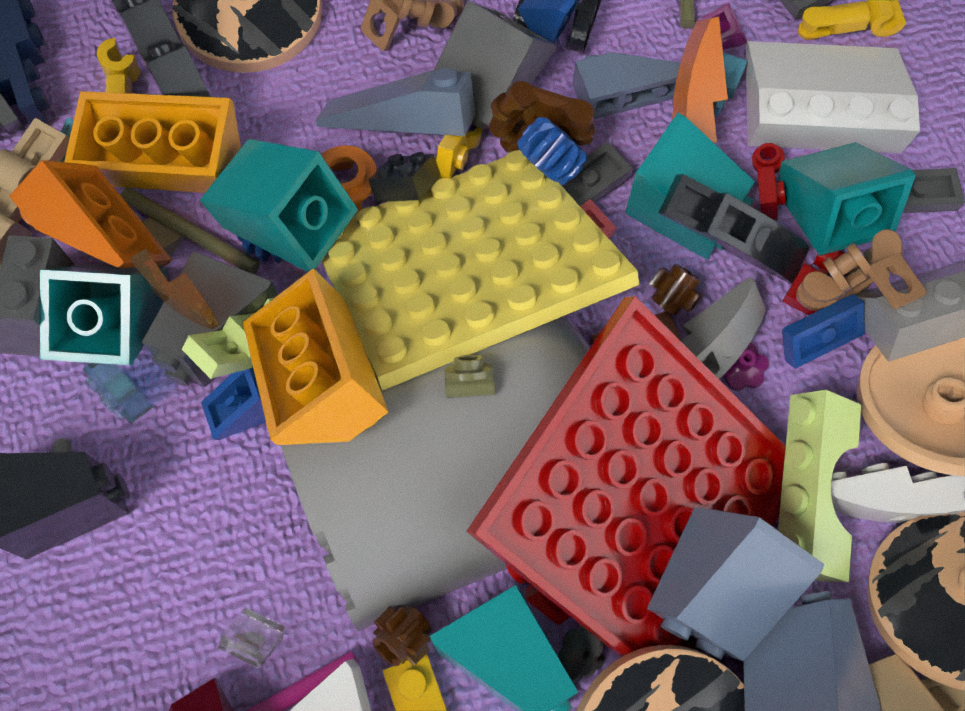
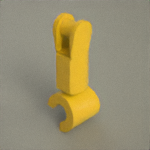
(883, 17)
(118, 70)

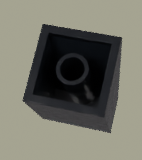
(55, 499)

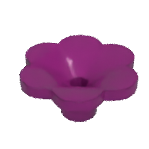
(747, 373)

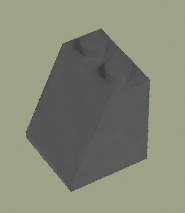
(495, 53)
(21, 291)
(227, 294)

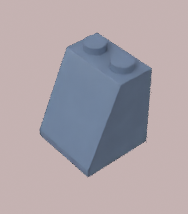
(730, 582)
(811, 661)

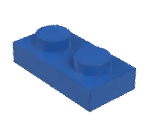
(823, 331)

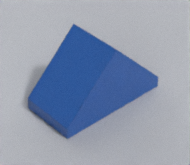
(547, 17)
(234, 405)

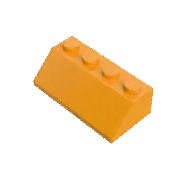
(154, 139)
(312, 366)

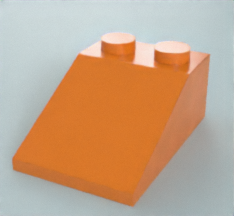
(85, 212)

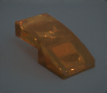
(178, 293)

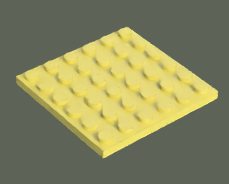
(469, 266)

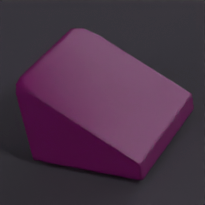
(731, 30)

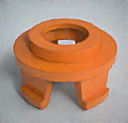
(343, 158)

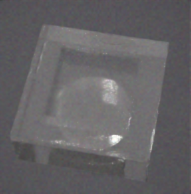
(251, 637)

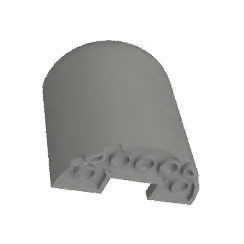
(411, 484)

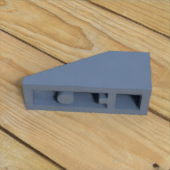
(623, 82)

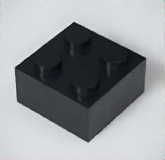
(404, 177)

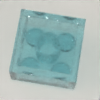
(117, 391)

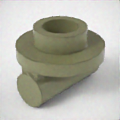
(469, 377)

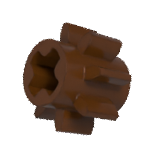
(675, 289)
(401, 635)

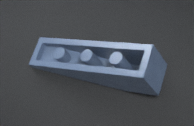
(423, 103)

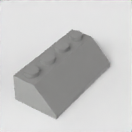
(923, 323)

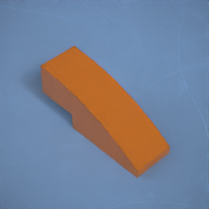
(701, 77)

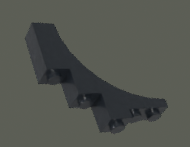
(160, 48)

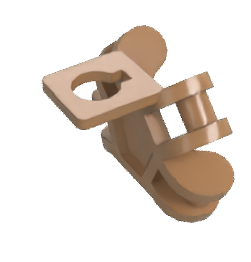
(432, 12)
(882, 258)

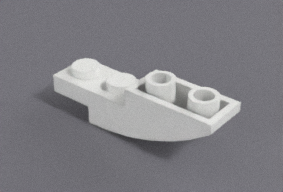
(896, 496)

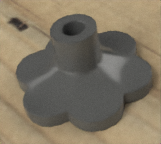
(581, 654)

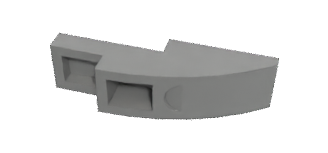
(726, 327)

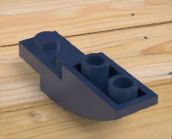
(18, 59)

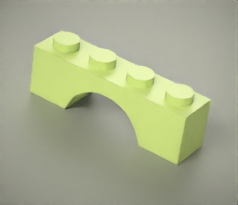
(817, 434)

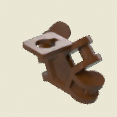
(526, 103)

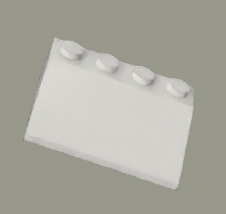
(829, 97)

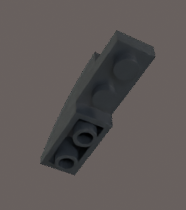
(735, 227)

